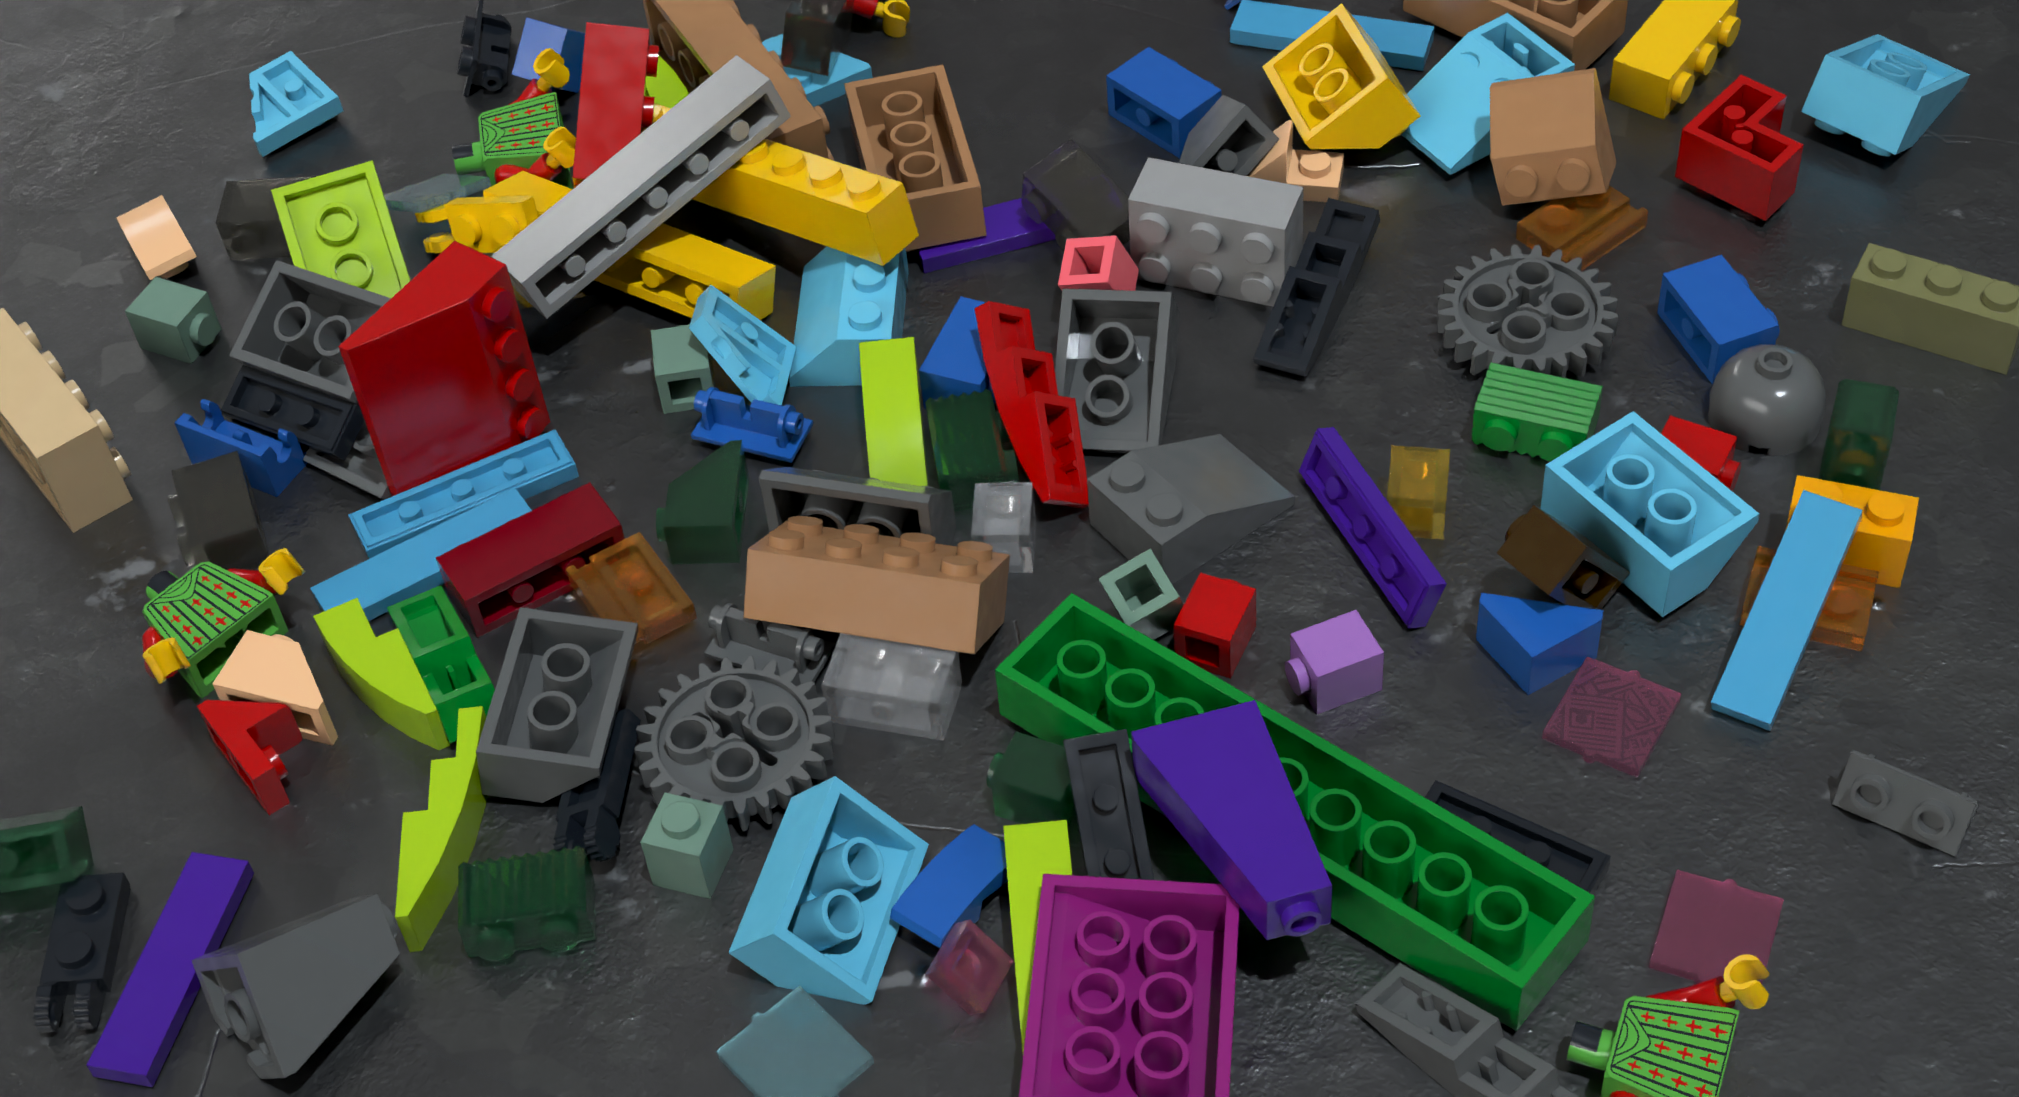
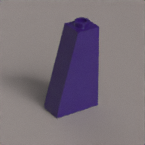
(1238, 812)

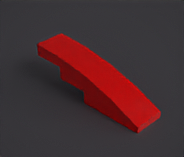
(1036, 418)

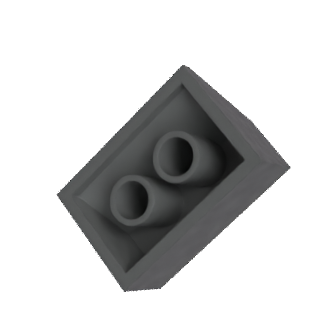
(857, 500)
(553, 704)

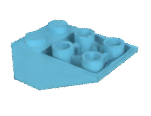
(1457, 89)

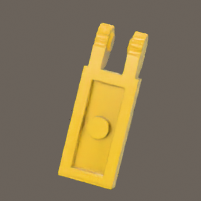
(479, 222)

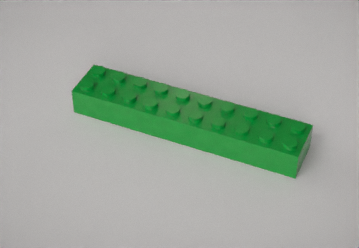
(1396, 862)

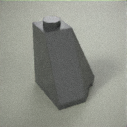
(298, 980)

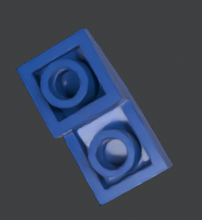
(953, 885)

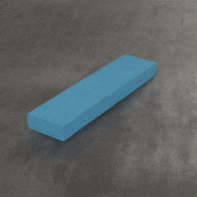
(1279, 25)
(527, 467)
(412, 565)
(1786, 610)

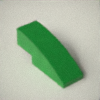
(443, 655)

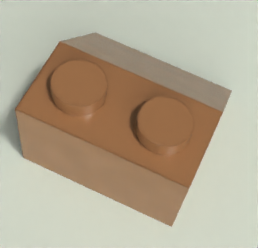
(1550, 137)

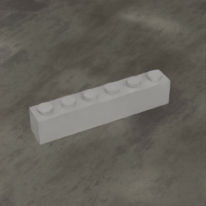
(642, 185)

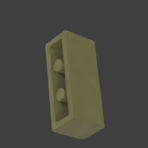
(1934, 308)

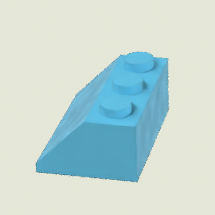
(841, 305)
(1648, 510)
(829, 895)

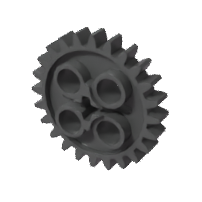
(1527, 313)
(736, 739)

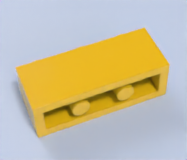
(1671, 53)

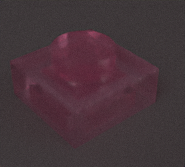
(969, 967)

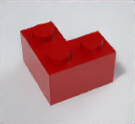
(1738, 149)

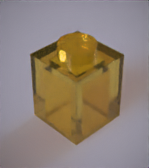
(1419, 489)

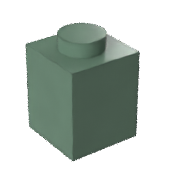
(173, 320)
(680, 367)
(1143, 595)
(687, 845)

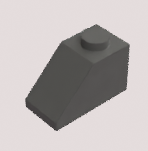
(1228, 139)

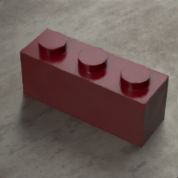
(527, 558)

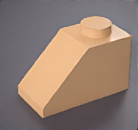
(276, 672)

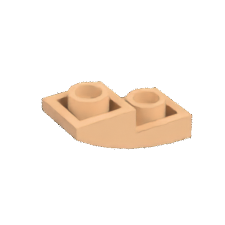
(157, 239)

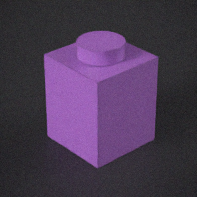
(1335, 662)

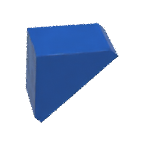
(1537, 638)

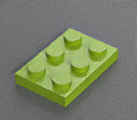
(343, 229)

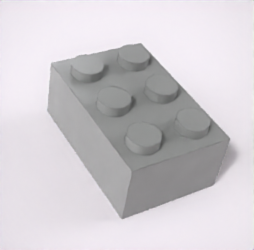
(1214, 230)

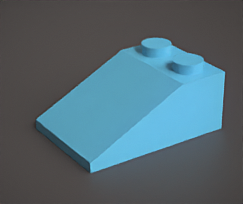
(1881, 93)

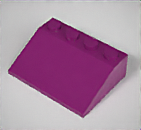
(1131, 989)

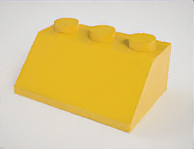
(1340, 87)

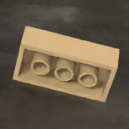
(54, 434)

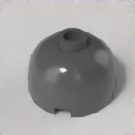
(1768, 399)

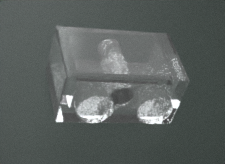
(892, 686)

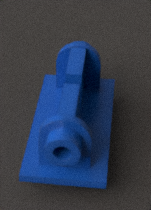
(762, 426)

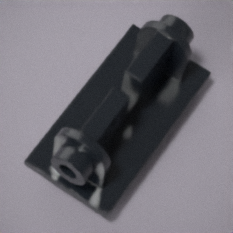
(487, 51)

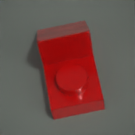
(251, 740)

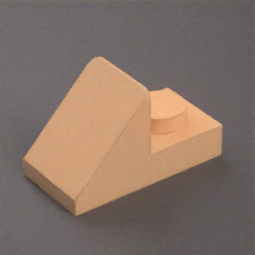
(1314, 170)

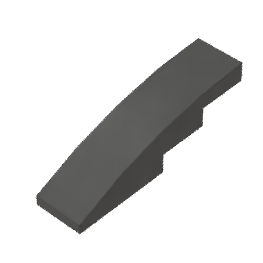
(1454, 1040)

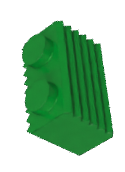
(1534, 412)

